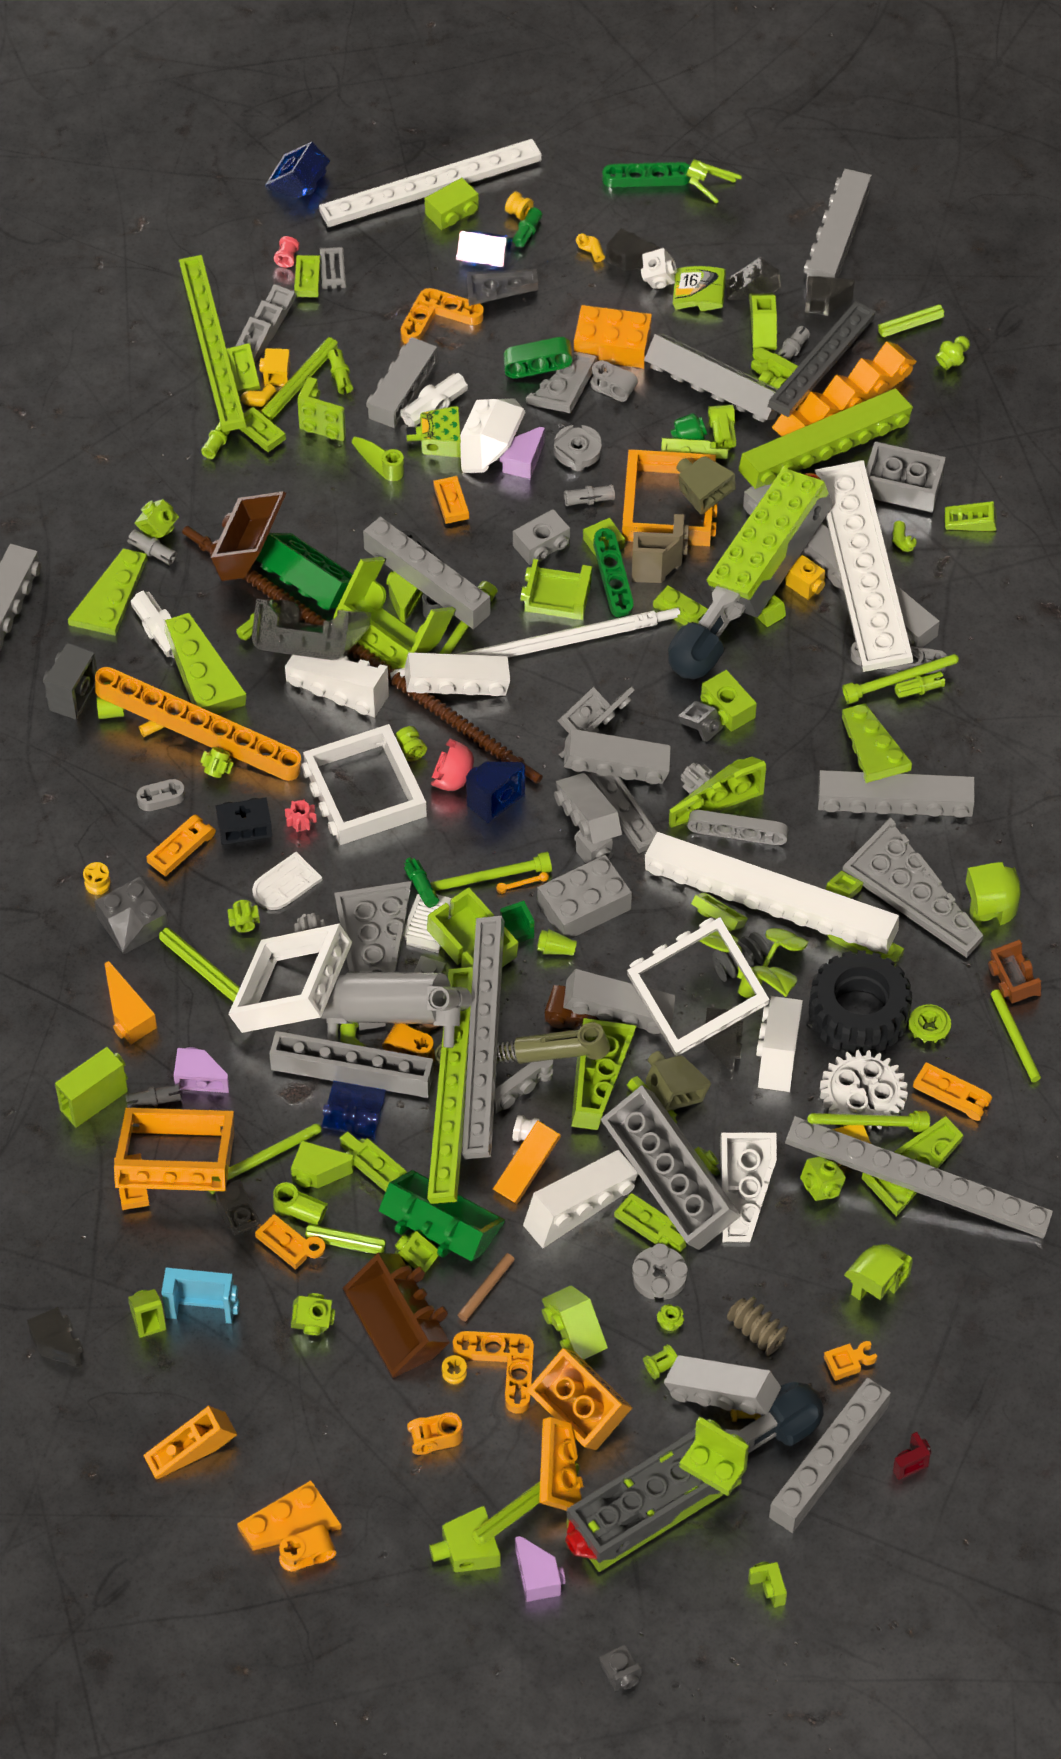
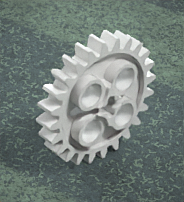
(885, 1083)

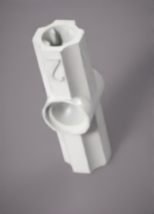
(434, 398)
(152, 619)

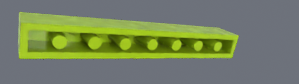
(825, 438)

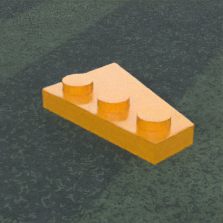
(558, 1475)
(288, 1517)

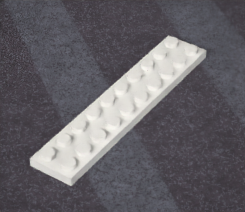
(865, 568)

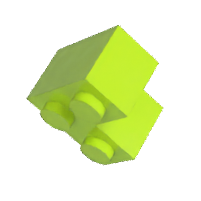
(576, 1320)

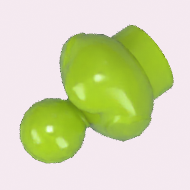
(952, 353)

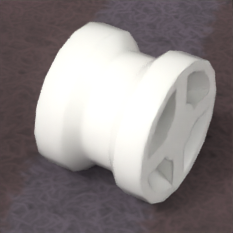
(523, 1127)

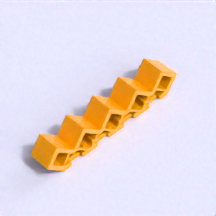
(864, 382)

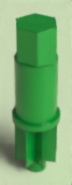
(421, 882)

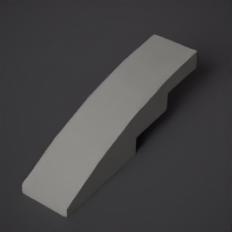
(267, 320)

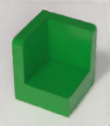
(518, 921)

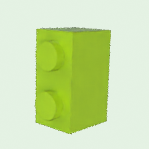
(451, 203)

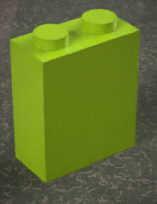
(92, 1086)

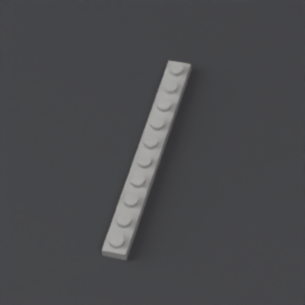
(483, 1038)
(919, 1177)

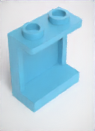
(199, 1289)

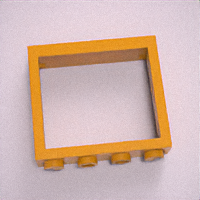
(664, 463)
(174, 1174)

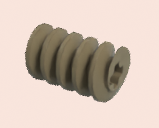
(757, 1325)

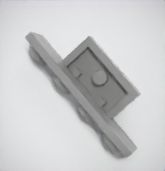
(591, 711)

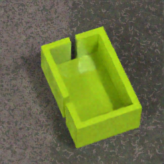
(457, 933)

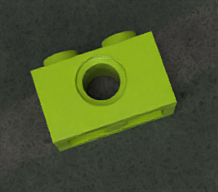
(730, 700)

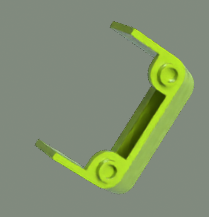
(386, 634)

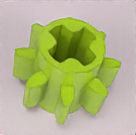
(216, 762)
(243, 916)

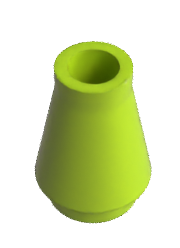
(555, 943)

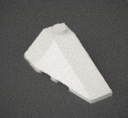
(745, 1176)

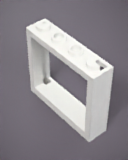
(375, 822)
(333, 948)
(716, 1025)

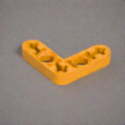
(430, 308)
(513, 1358)

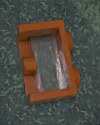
(1014, 972)

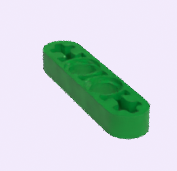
(647, 177)
(610, 573)

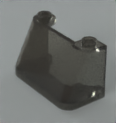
(280, 631)

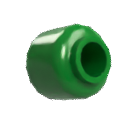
(689, 428)

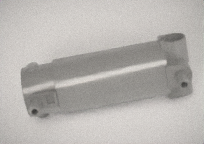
(396, 999)

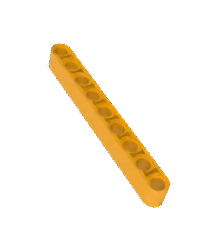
(190, 714)

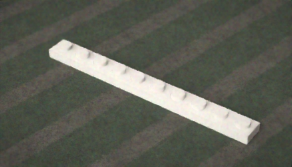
(429, 182)

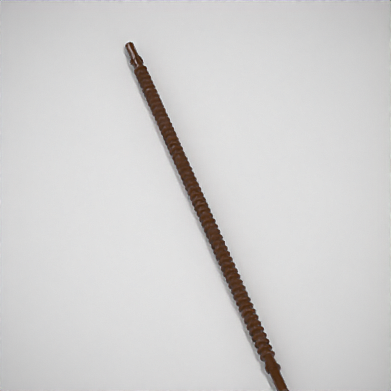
(358, 652)

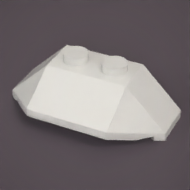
(489, 432)

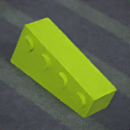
(201, 668)
(598, 1077)

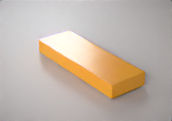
(527, 1162)

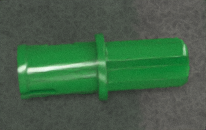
(527, 227)

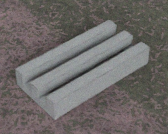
(333, 281)

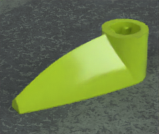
(386, 462)

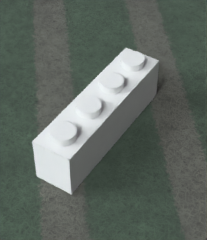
(457, 674)

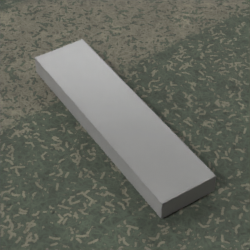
(631, 817)

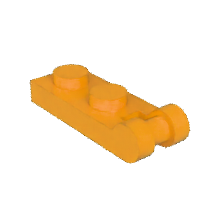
(180, 845)
(952, 1091)

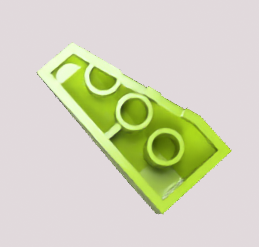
(730, 786)

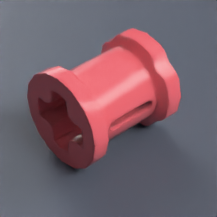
(286, 252)

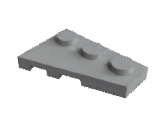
(565, 386)

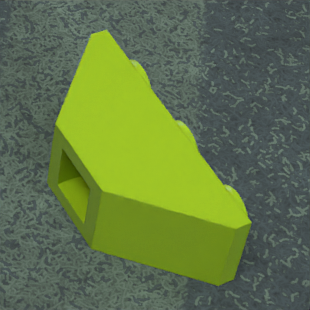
(763, 320)

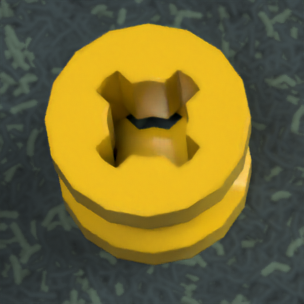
(518, 205)
(92, 873)

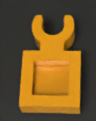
(846, 1361)

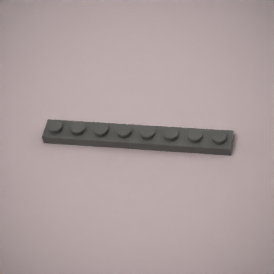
(821, 359)

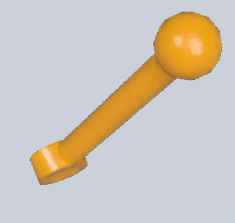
(502, 887)

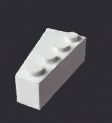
(342, 681)
(578, 1197)

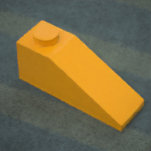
(130, 1012)
(191, 1442)

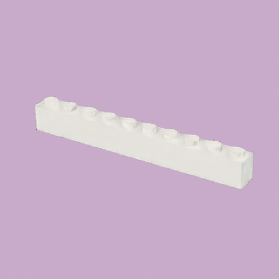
(772, 893)

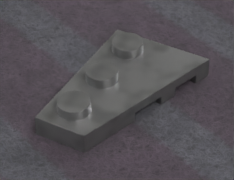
(493, 285)

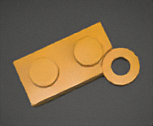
(287, 1242)

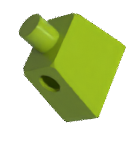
(460, 1546)

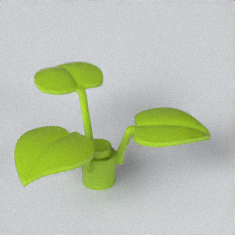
(776, 977)

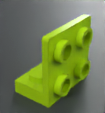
(319, 415)
(716, 1456)

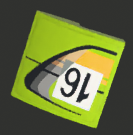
(699, 287)

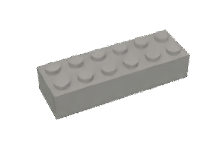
(670, 1167)

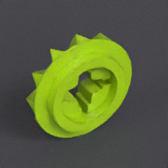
(929, 1013)

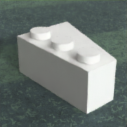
(779, 1042)

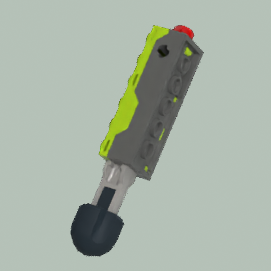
(753, 566)
(662, 1494)

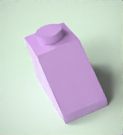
(523, 453)
(199, 1071)
(538, 1571)

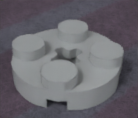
(573, 457)
(659, 1257)

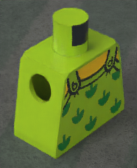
(438, 432)

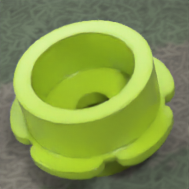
(667, 1323)

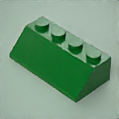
(305, 568)

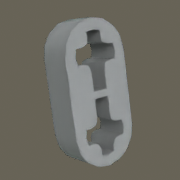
(160, 795)

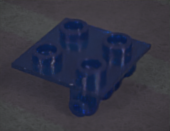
(353, 1108)

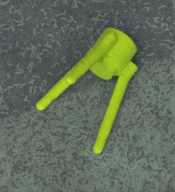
(700, 170)

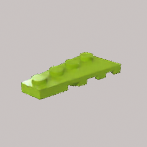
(110, 596)
(876, 749)
(928, 1147)

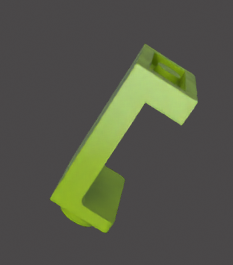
(556, 591)

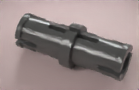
(153, 1096)

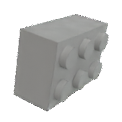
(905, 476)
(584, 897)

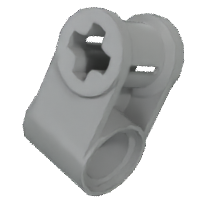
(614, 382)

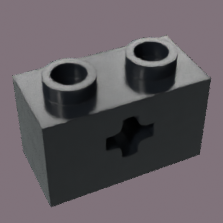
(244, 820)

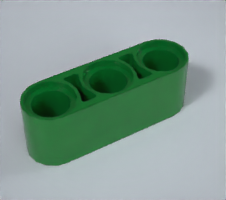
(537, 357)

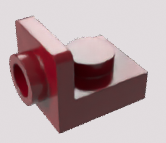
(912, 1461)

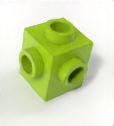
(156, 519)
(822, 1178)
(312, 1314)

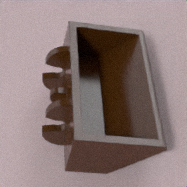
(244, 534)
(397, 1313)

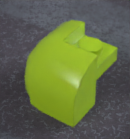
(993, 892)
(878, 1271)

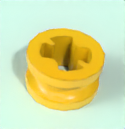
(454, 1361)

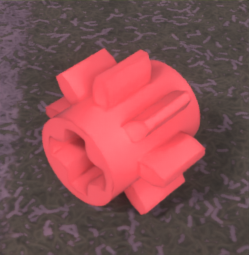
(300, 815)

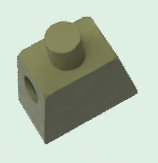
(705, 482)
(676, 1081)

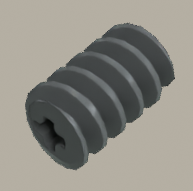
(752, 948)

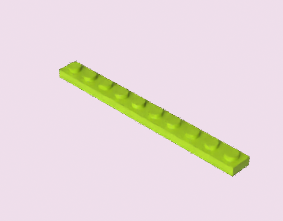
(212, 343)
(450, 1104)

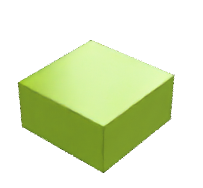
(589, 532)

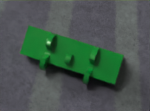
(453, 1225)

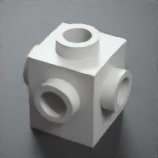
(658, 268)

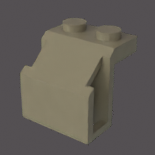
(658, 553)

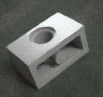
(541, 537)

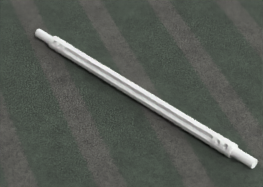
(571, 635)

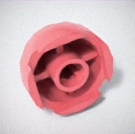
(453, 767)

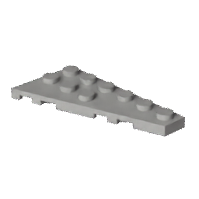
(909, 885)
(375, 925)

